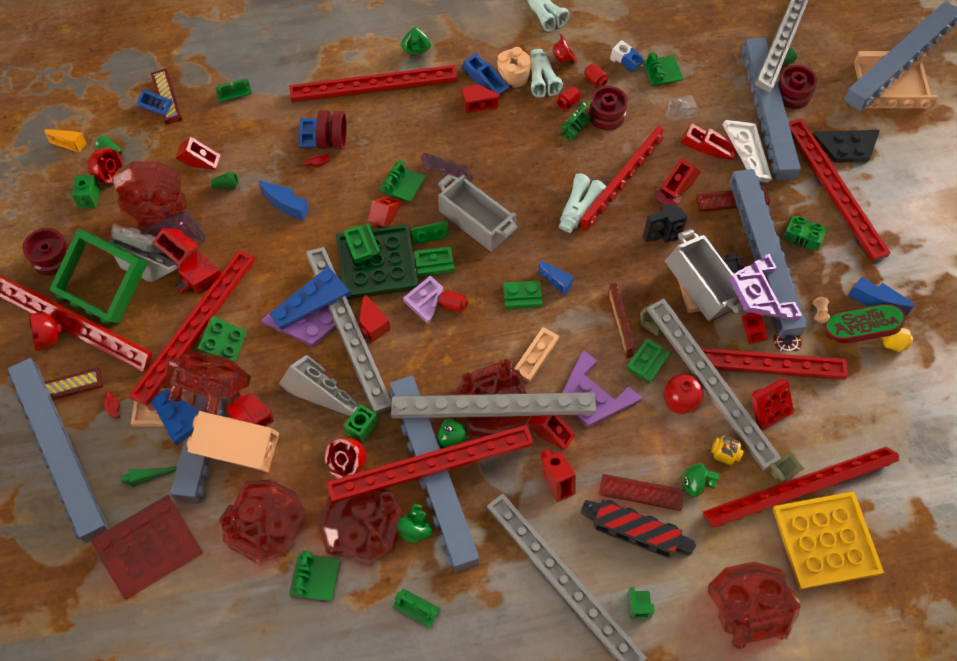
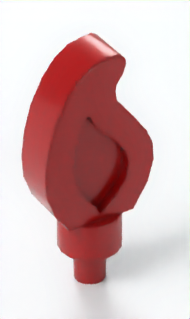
(316, 160)
(111, 405)

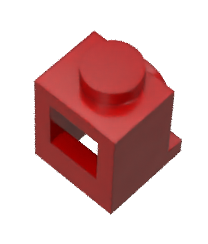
(754, 328)

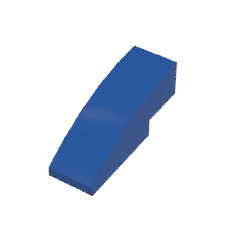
(484, 74)
(285, 200)
(870, 295)

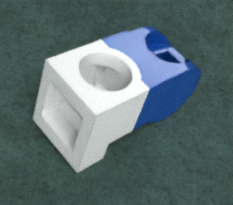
(626, 56)

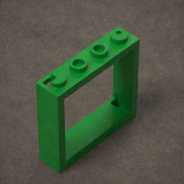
(125, 290)

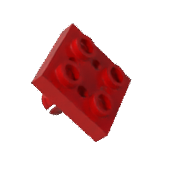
(770, 399)

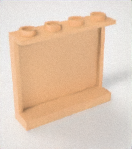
(907, 92)

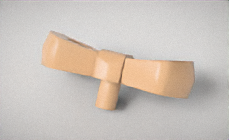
(821, 305)

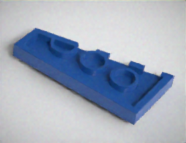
(317, 293)

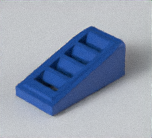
(145, 97)
(559, 279)

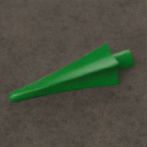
(138, 476)

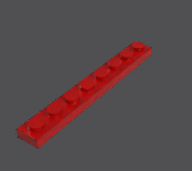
(620, 180)
(777, 363)

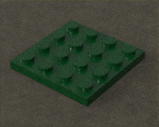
(382, 274)

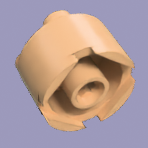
(514, 67)

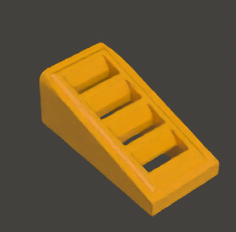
(66, 139)

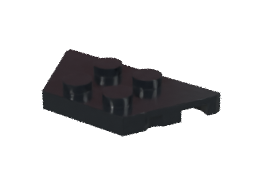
(848, 145)

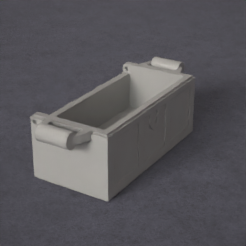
(475, 212)
(704, 275)

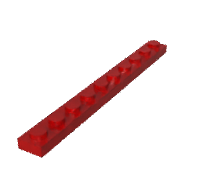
(372, 83)
(838, 191)
(76, 324)
(192, 327)
(429, 464)
(800, 486)

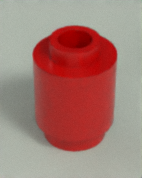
(596, 75)
(568, 98)
(453, 301)

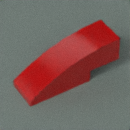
(708, 142)

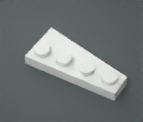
(749, 147)

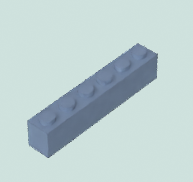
(192, 468)

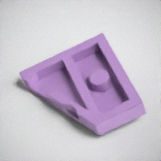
(424, 298)

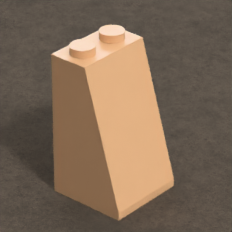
(233, 441)

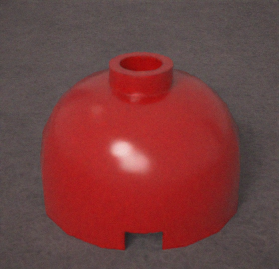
(104, 164)
(44, 330)
(683, 394)
(345, 457)

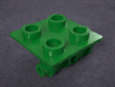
(662, 69)
(576, 122)
(402, 182)
(807, 230)
(222, 339)
(314, 576)

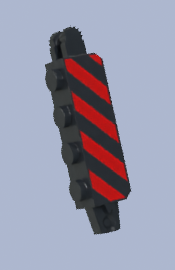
(637, 529)

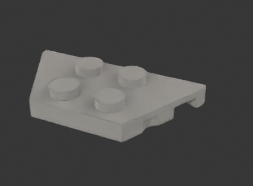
(134, 238)

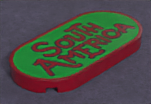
(865, 323)

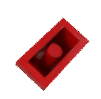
(479, 98)
(197, 155)
(681, 178)
(383, 211)
(372, 321)
(552, 429)

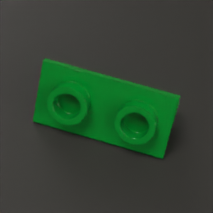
(227, 92)
(430, 232)
(416, 607)

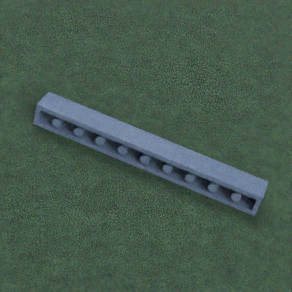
(902, 57)
(771, 115)
(764, 241)
(58, 451)
(439, 487)

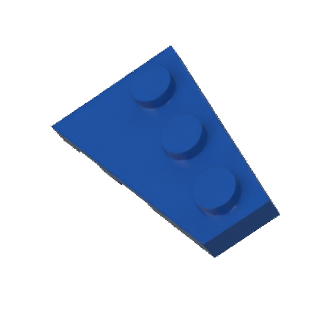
(175, 416)

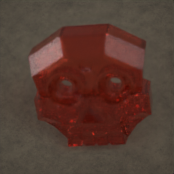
(149, 181)
(206, 376)
(501, 380)
(272, 506)
(346, 519)
(756, 614)

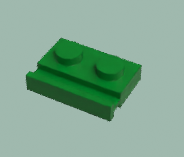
(361, 243)
(434, 261)
(522, 295)
(648, 360)

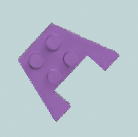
(757, 294)
(308, 330)
(604, 402)

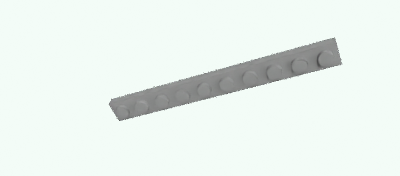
(780, 45)
(353, 341)
(714, 384)
(493, 405)
(564, 581)

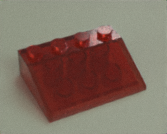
(146, 546)

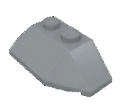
(157, 265)

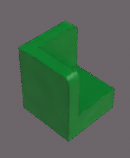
(640, 604)

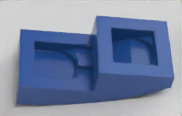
(307, 133)

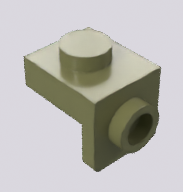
(648, 323)
(786, 467)

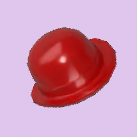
(563, 52)

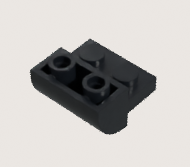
(665, 224)

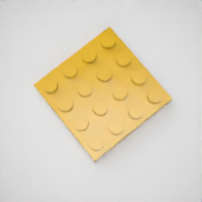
(827, 540)

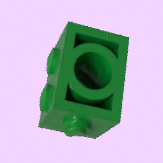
(86, 191)
(361, 424)

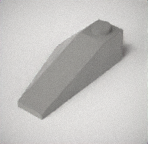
(309, 382)

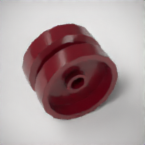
(797, 86)
(608, 107)
(331, 129)
(45, 250)

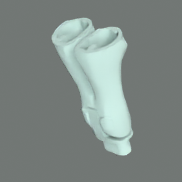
(549, 14)
(541, 66)
(574, 208)

